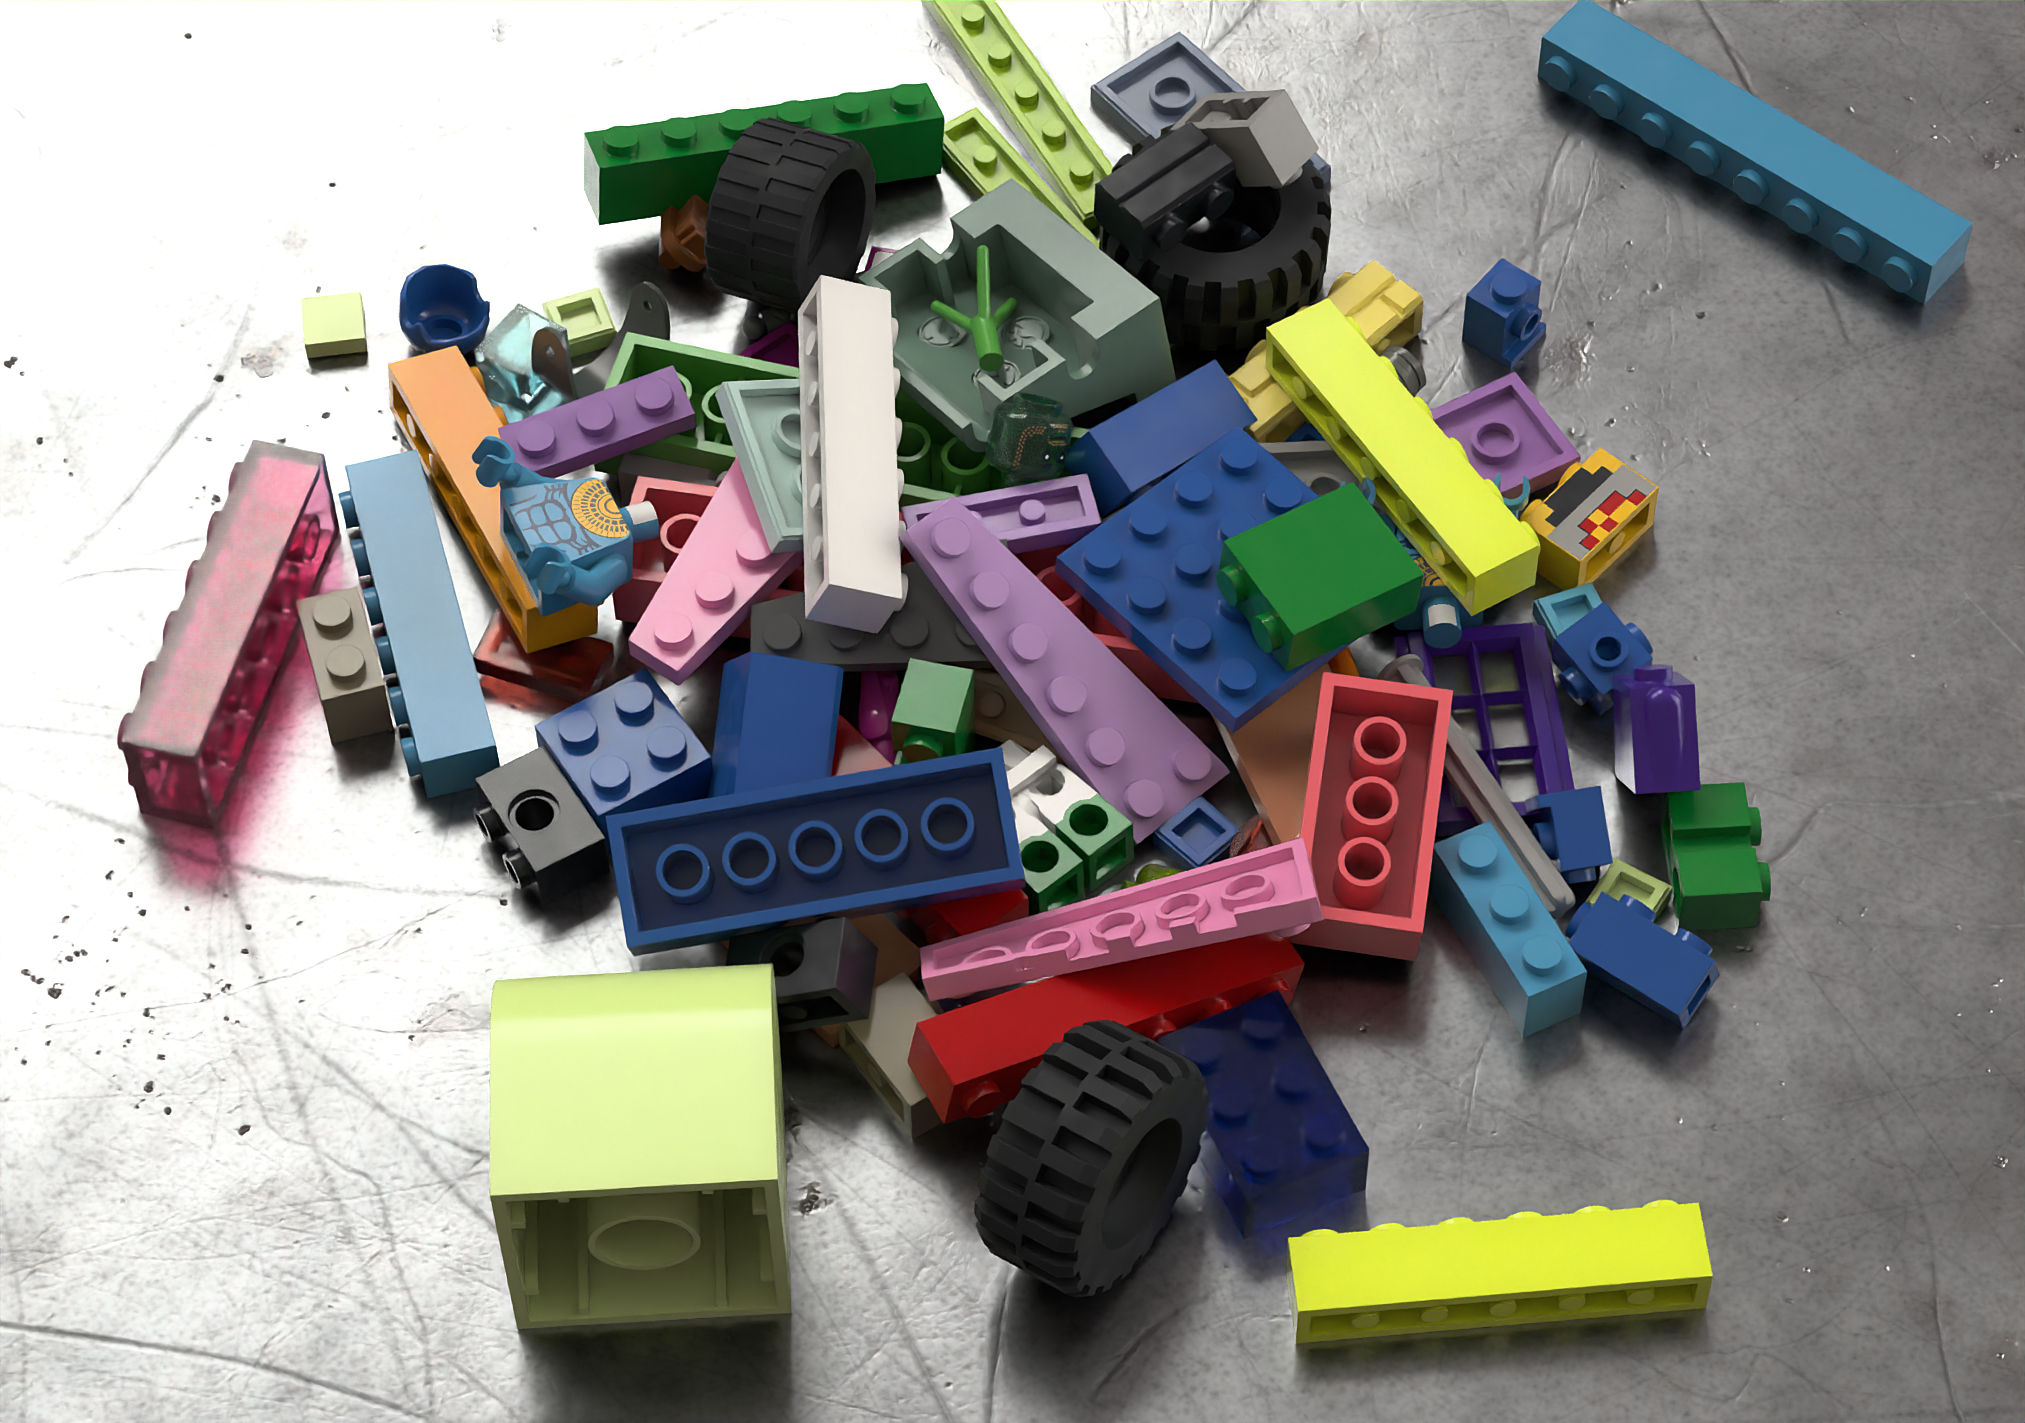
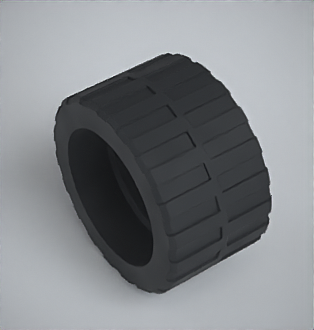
(787, 212)

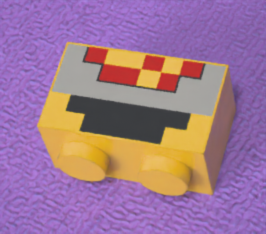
(1590, 519)

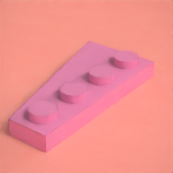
(710, 584)

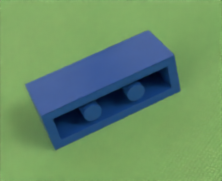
(1157, 436)

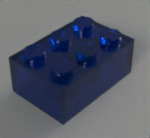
(1274, 1122)

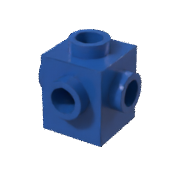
(1595, 652)

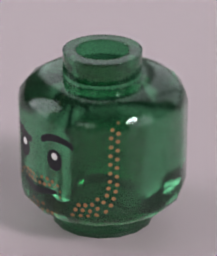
(1029, 439)

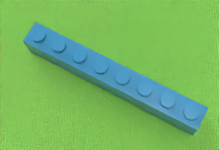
(1754, 150)

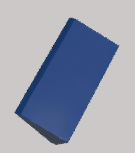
(774, 723)

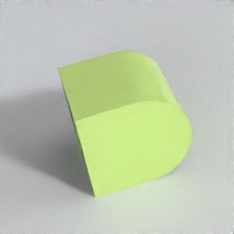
(639, 1146)

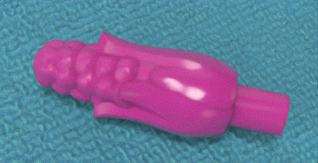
(876, 708)

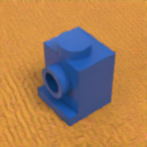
(1503, 314)
(1573, 832)

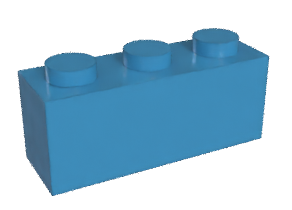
(1507, 929)

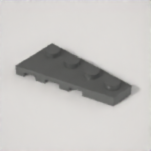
(919, 630)

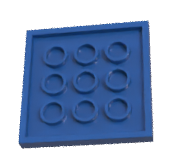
(1158, 567)

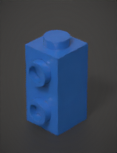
(1641, 958)

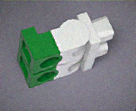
(1063, 830)

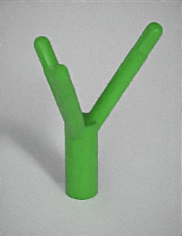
(983, 325)

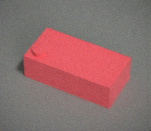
(1373, 812)

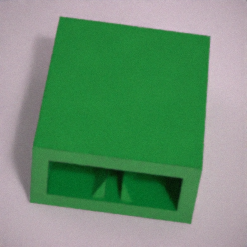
(1318, 576)

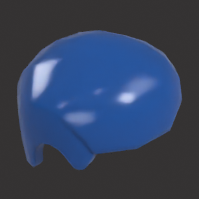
(442, 309)

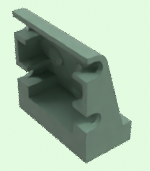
(1078, 331)

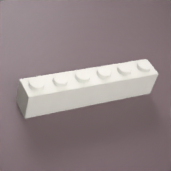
(850, 456)

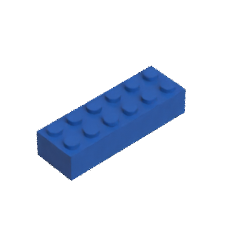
(815, 851)

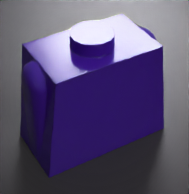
(1656, 730)

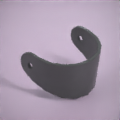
(556, 368)

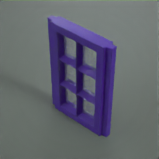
(1505, 709)

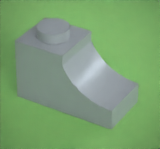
(1256, 132)

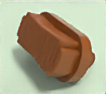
(684, 236)

